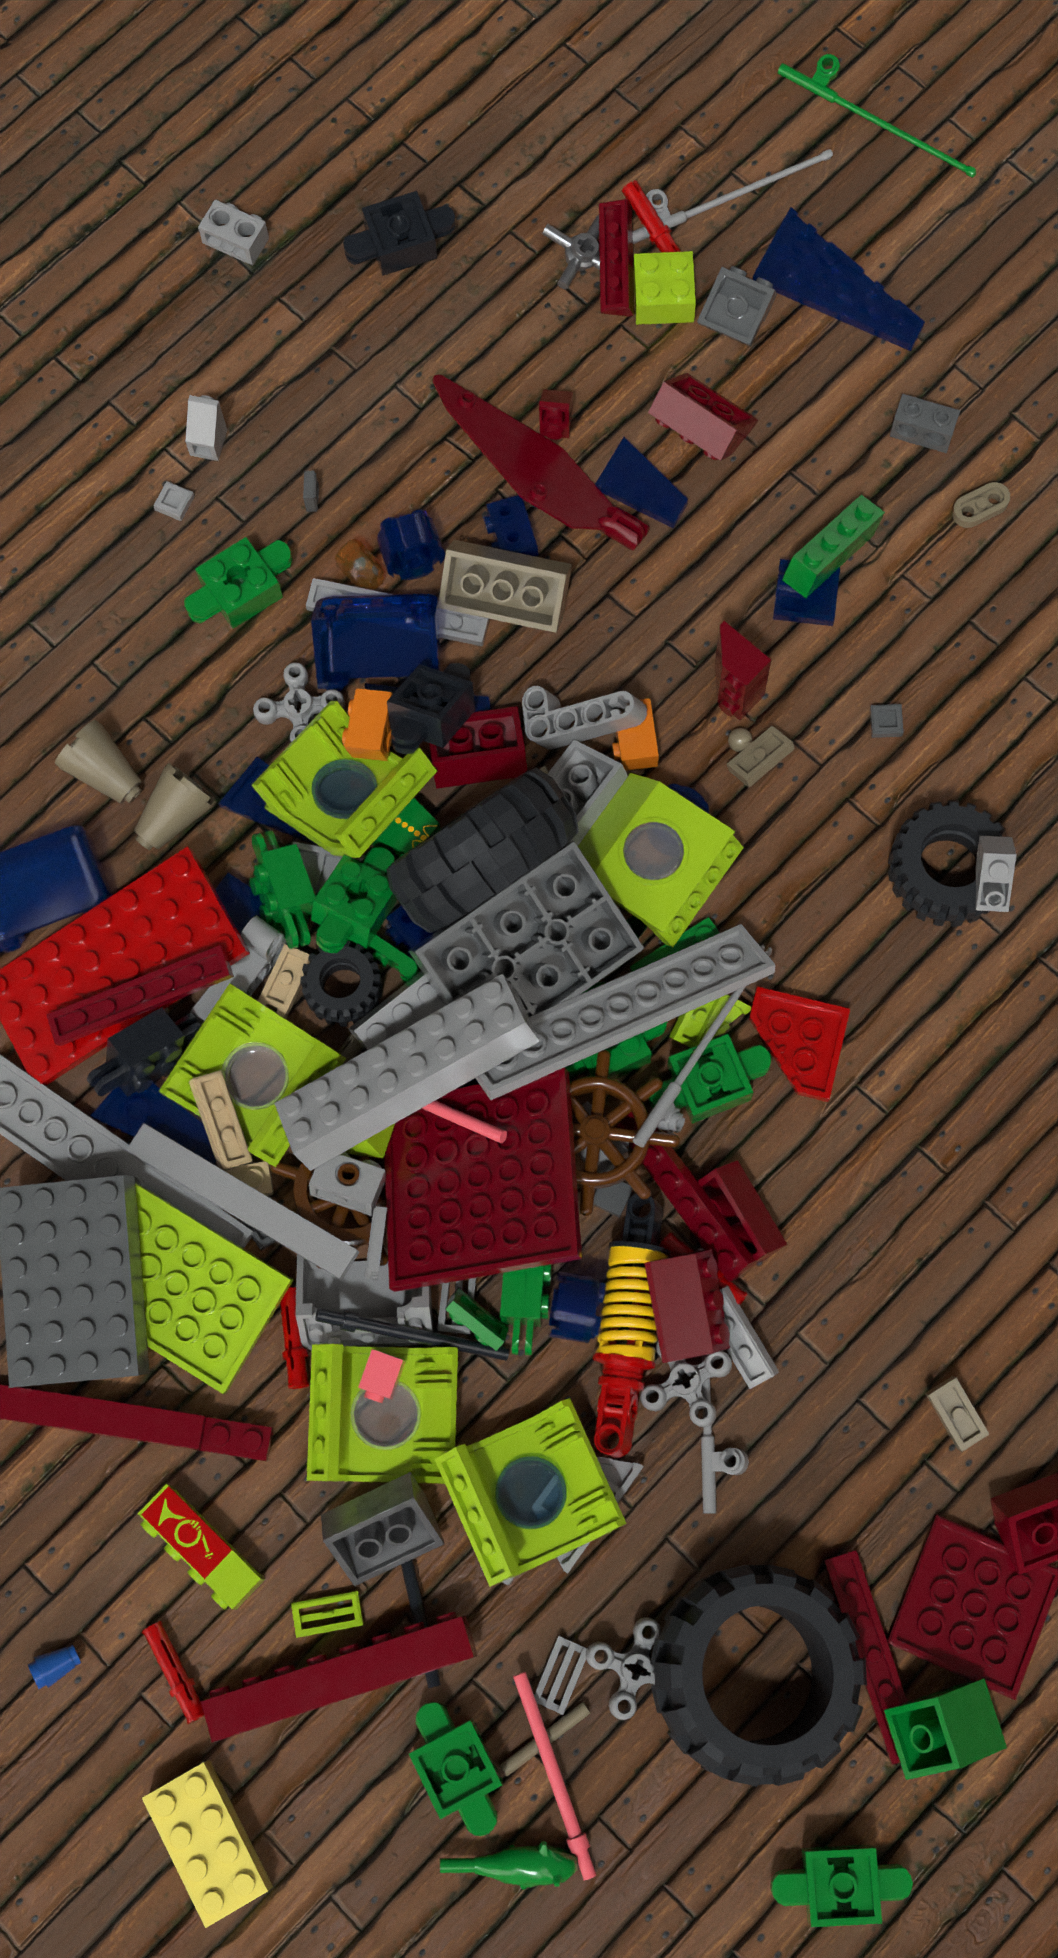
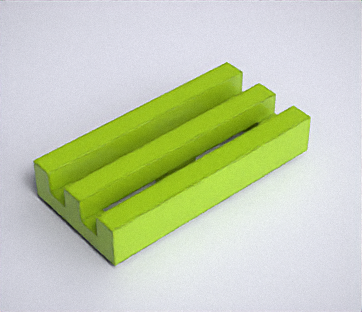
(356, 1609)

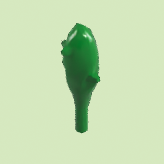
(518, 1865)

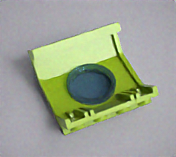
(336, 797)
(530, 1493)

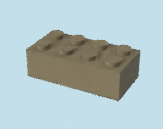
(504, 586)

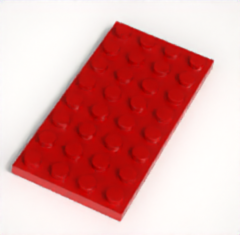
(129, 935)

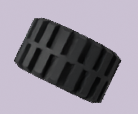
(350, 1007)

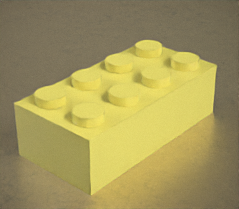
(207, 1843)

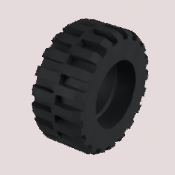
(907, 871)

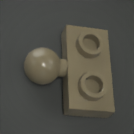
(757, 756)

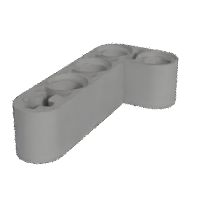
(619, 710)
(264, 947)

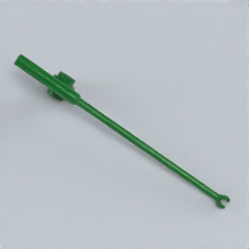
(819, 86)

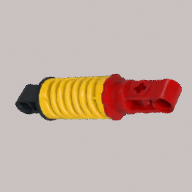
(626, 1325)

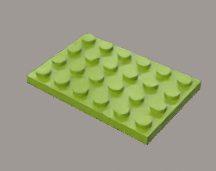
(202, 1292)

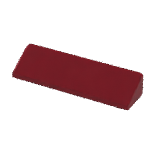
(616, 258)

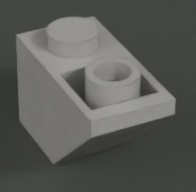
(205, 427)
(994, 873)

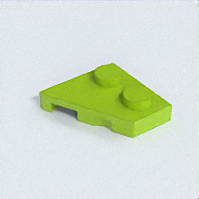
(694, 1024)

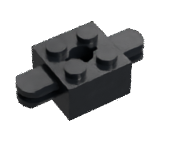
(395, 221)
(430, 707)
(143, 1053)

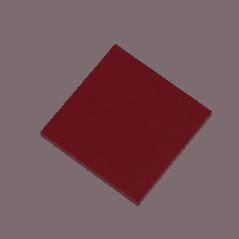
(973, 1608)

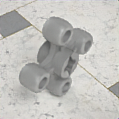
(288, 707)
(692, 1394)
(617, 1661)

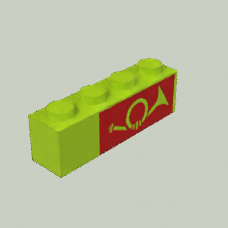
(201, 1547)

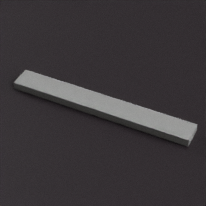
(243, 1201)

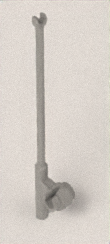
(681, 216)
(664, 1114)
(716, 1461)

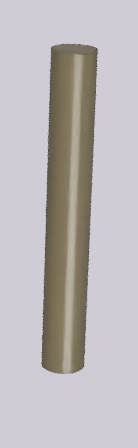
(554, 1732)

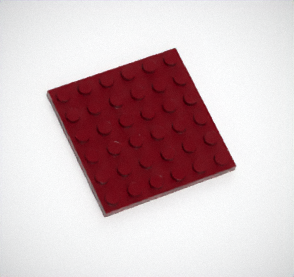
(478, 1204)

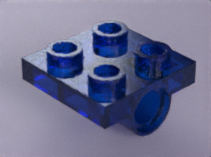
(815, 609)

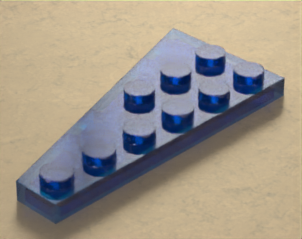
(829, 281)

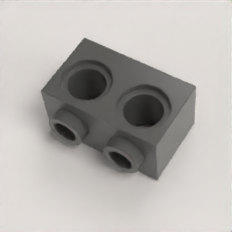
(924, 423)

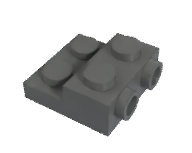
(737, 305)

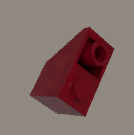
(555, 413)

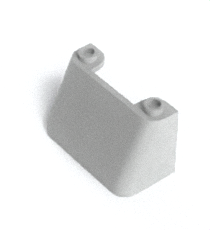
(357, 1294)

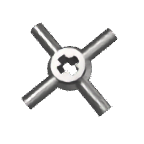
(580, 250)

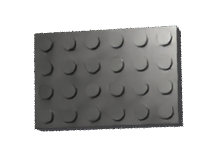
(544, 933)
(72, 1281)

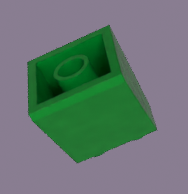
(945, 1729)

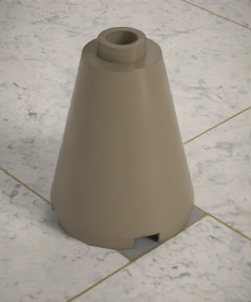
(100, 764)
(171, 808)

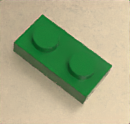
(484, 1325)

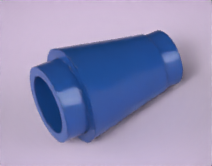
(53, 1666)

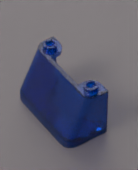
(374, 637)
(48, 883)

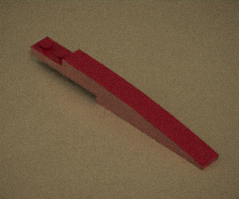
(135, 1423)

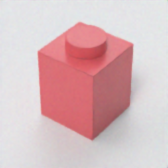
(381, 1376)

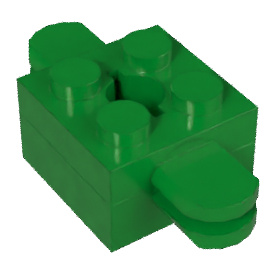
(245, 593)
(283, 888)
(354, 901)
(623, 1056)
(717, 1079)
(525, 1302)
(456, 1769)
(841, 1885)

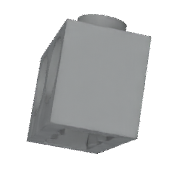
(230, 236)

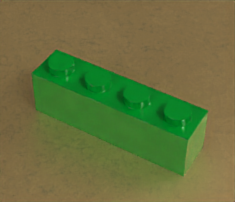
(833, 546)

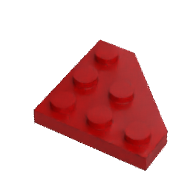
(802, 1038)

